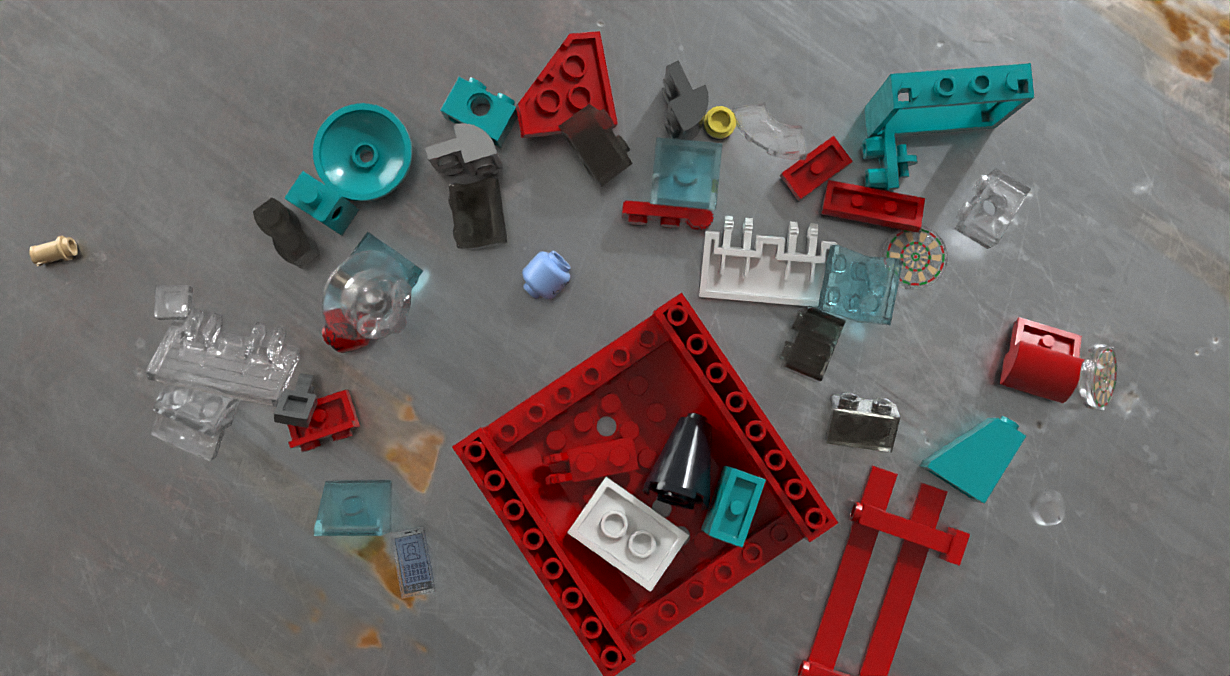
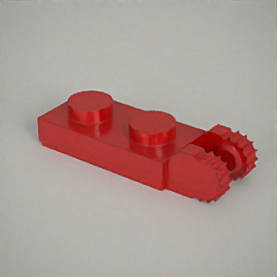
(670, 216)
(595, 460)

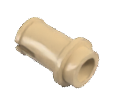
(62, 248)

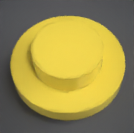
(719, 122)

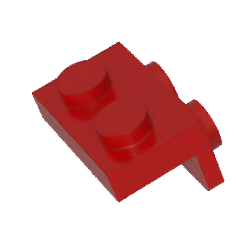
(332, 418)

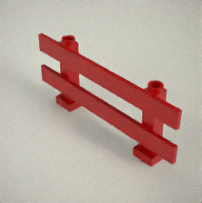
(918, 536)

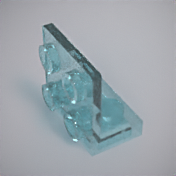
(860, 286)

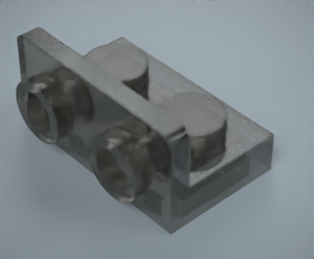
(862, 422)

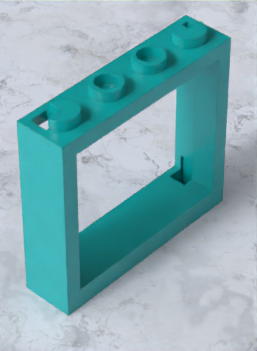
(949, 99)

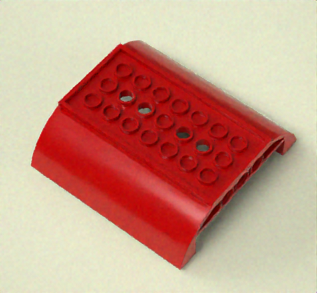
(645, 385)

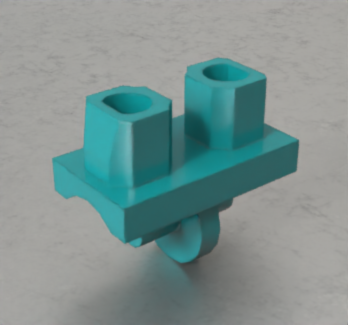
(884, 148)

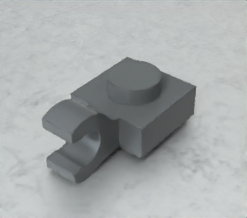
(297, 405)

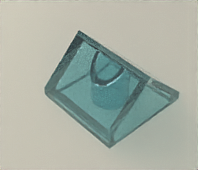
(355, 509)

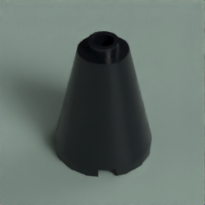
(684, 465)

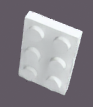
(628, 534)

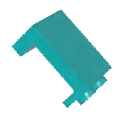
(733, 506)

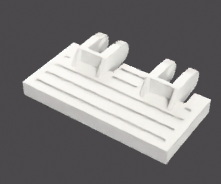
(767, 271)

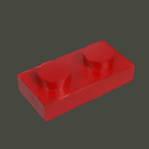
(817, 168)

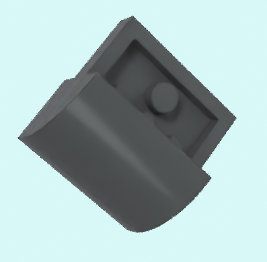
(685, 105)

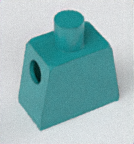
(321, 203)

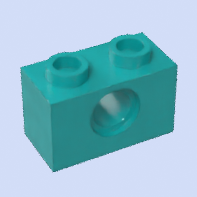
(467, 96)

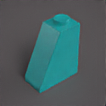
(977, 457)

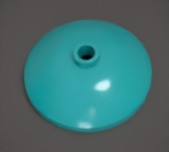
(351, 134)

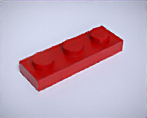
(873, 206)

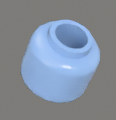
(546, 275)

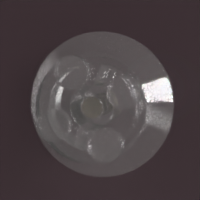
(367, 297)

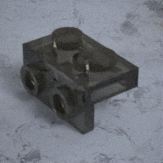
(477, 214)

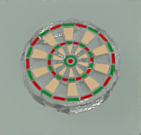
(922, 256)
(1098, 377)

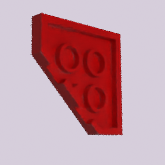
(566, 85)

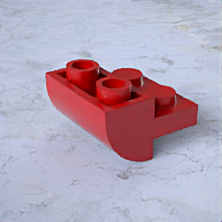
(1042, 361)

